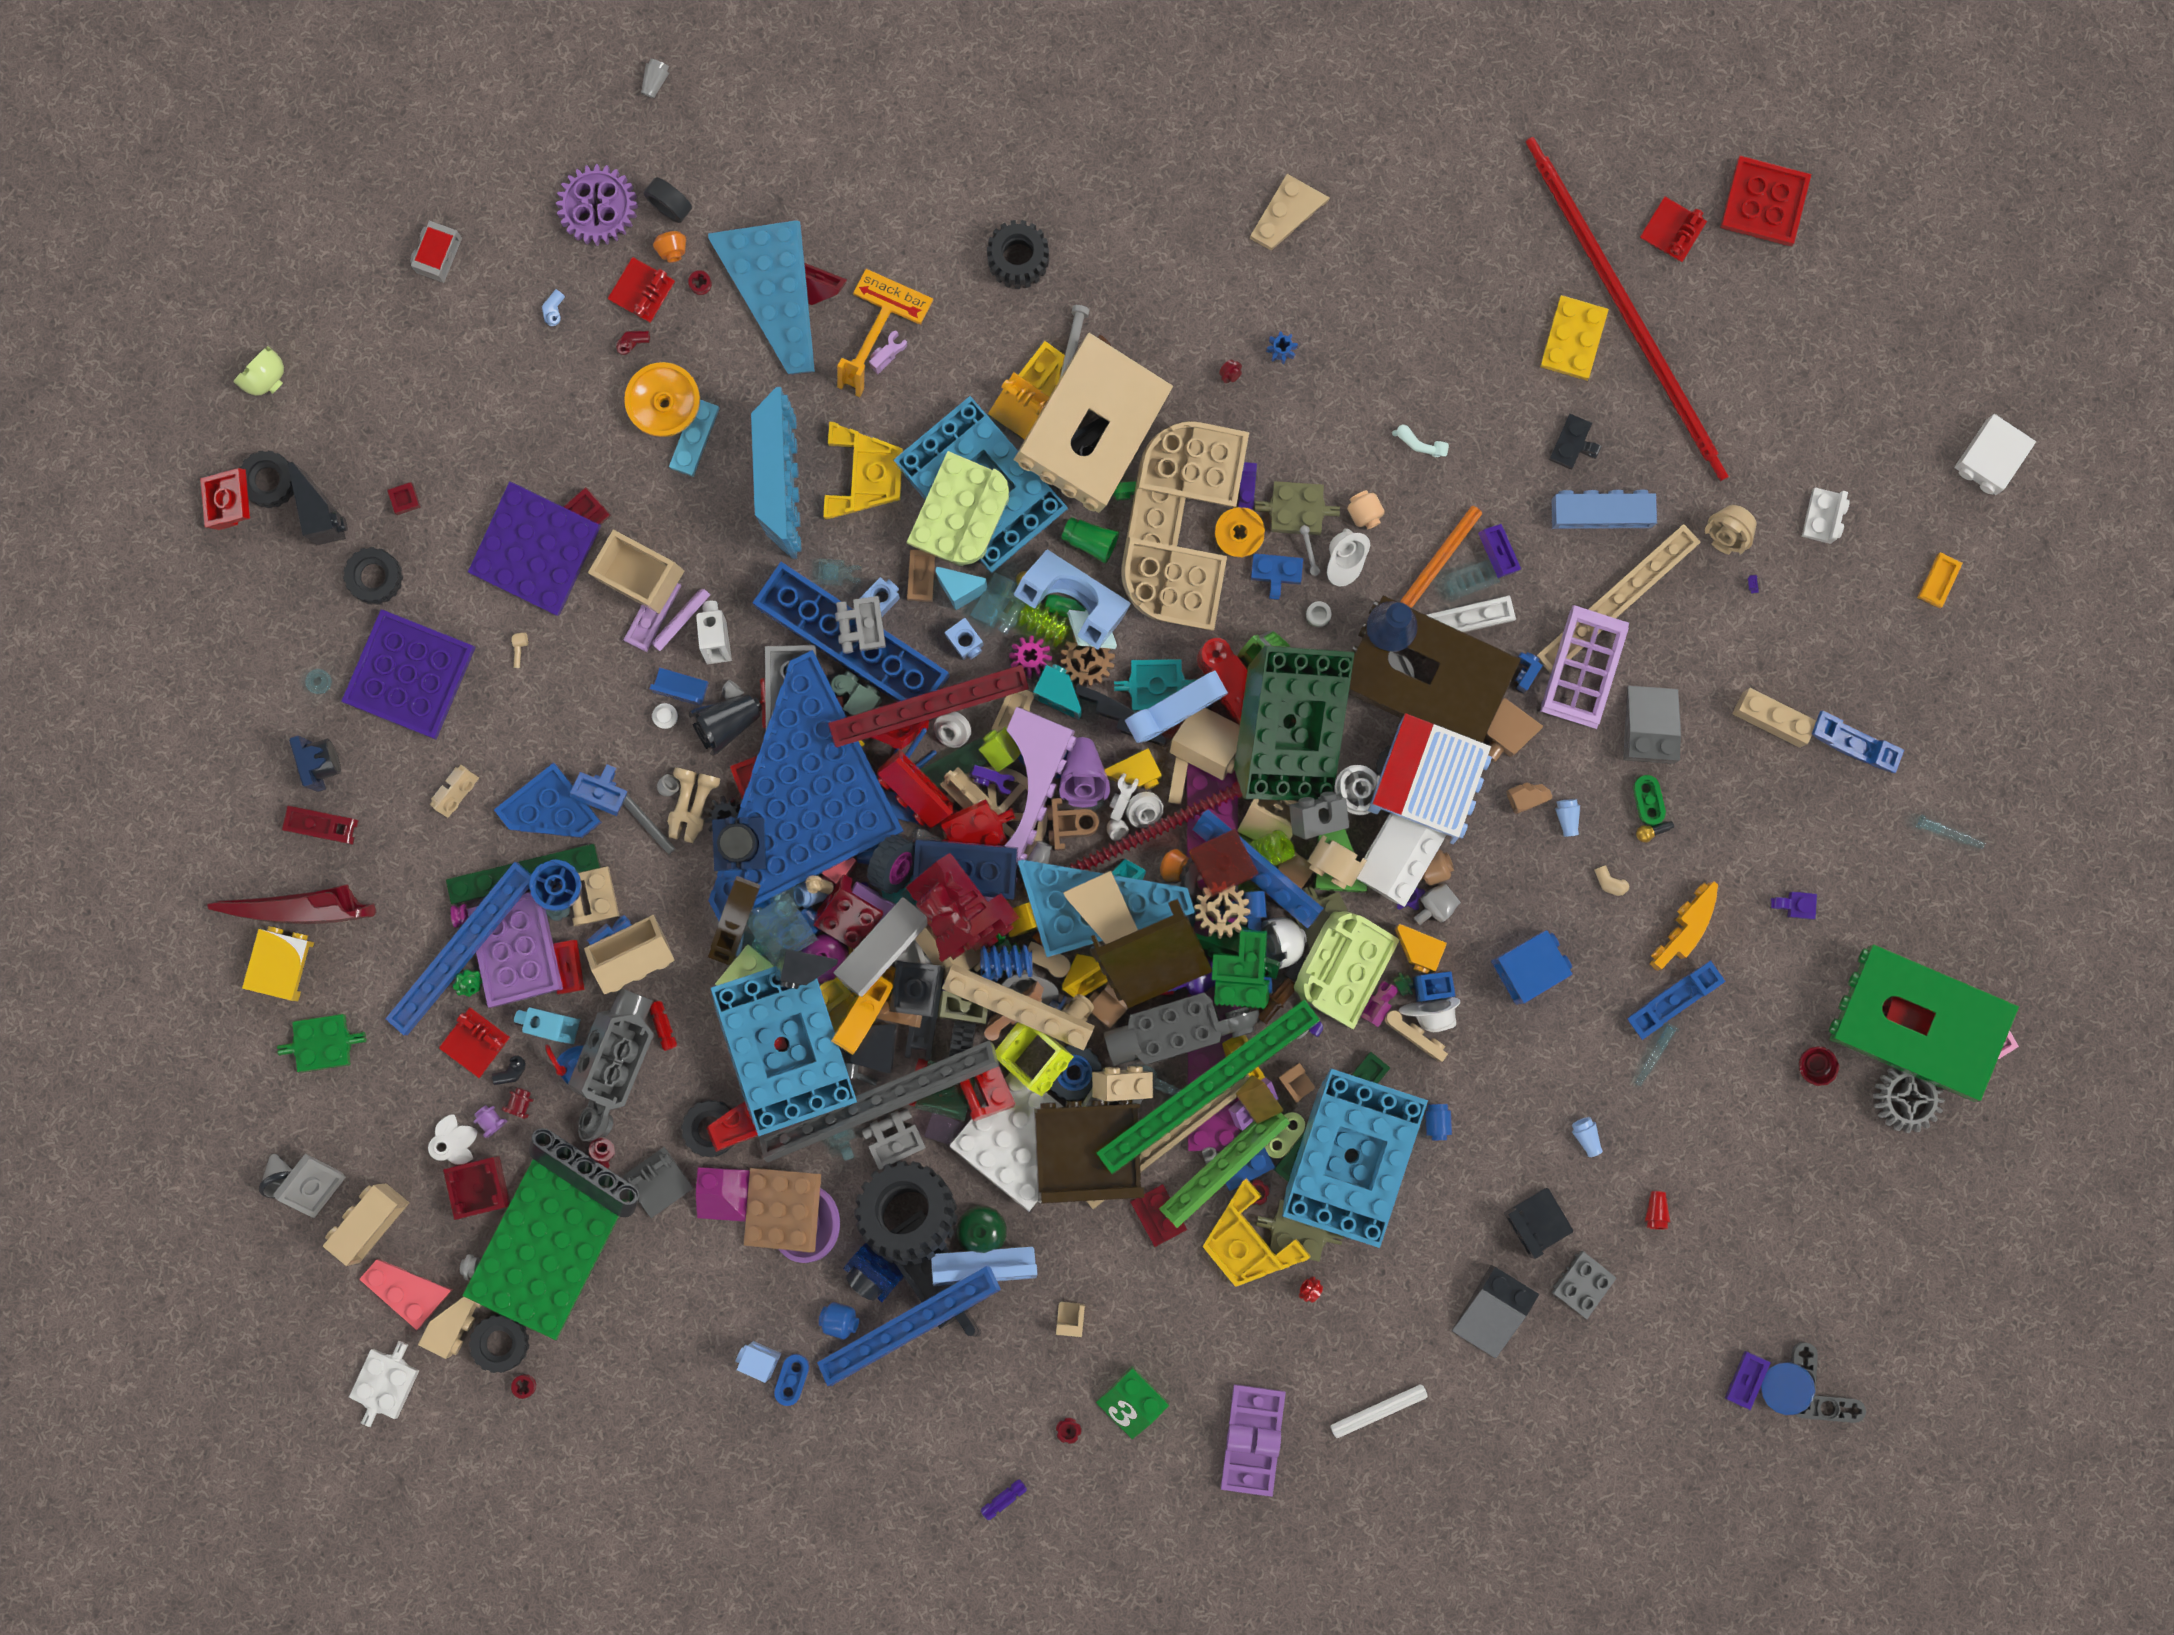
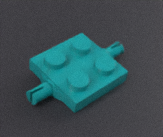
(1153, 682)

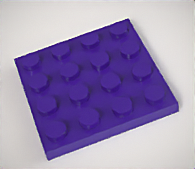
(534, 548)
(408, 674)

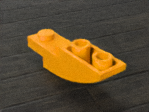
(1694, 920)
(863, 1013)

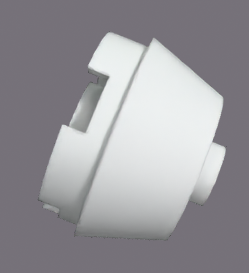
(1358, 786)

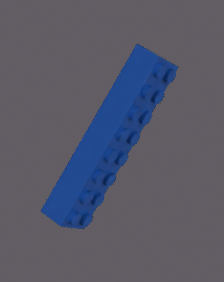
(811, 616)

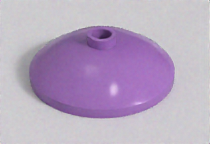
(827, 1232)

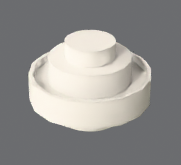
(952, 729)
(1144, 809)

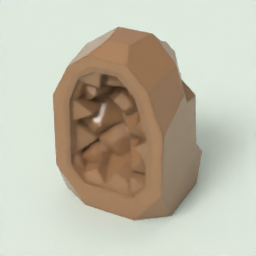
(1527, 796)

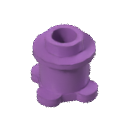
(489, 1120)

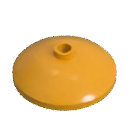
(660, 383)

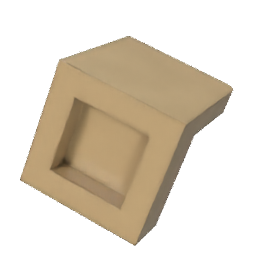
(1070, 1319)

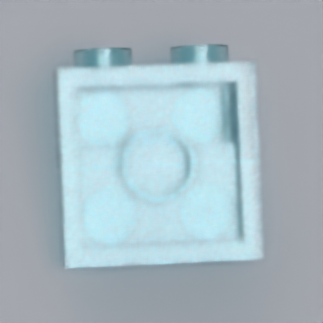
(780, 927)

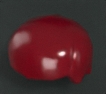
(1818, 1066)

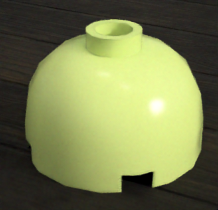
(262, 373)

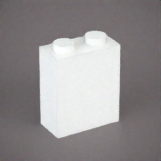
(1994, 455)

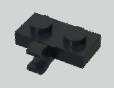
(1573, 442)

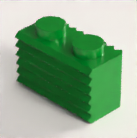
(1242, 993)

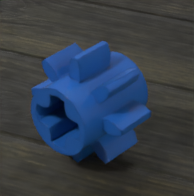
(1276, 351)

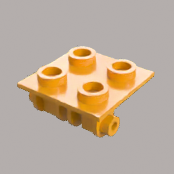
(1018, 405)

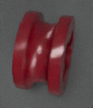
(695, 277)
(515, 1386)

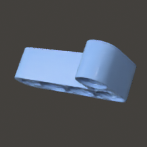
(1176, 708)

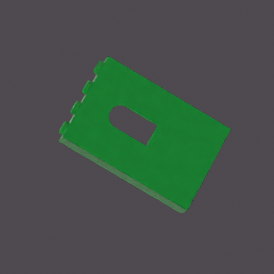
(1962, 1037)

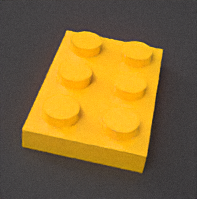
(1574, 337)

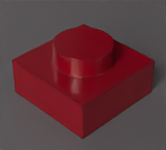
(404, 498)

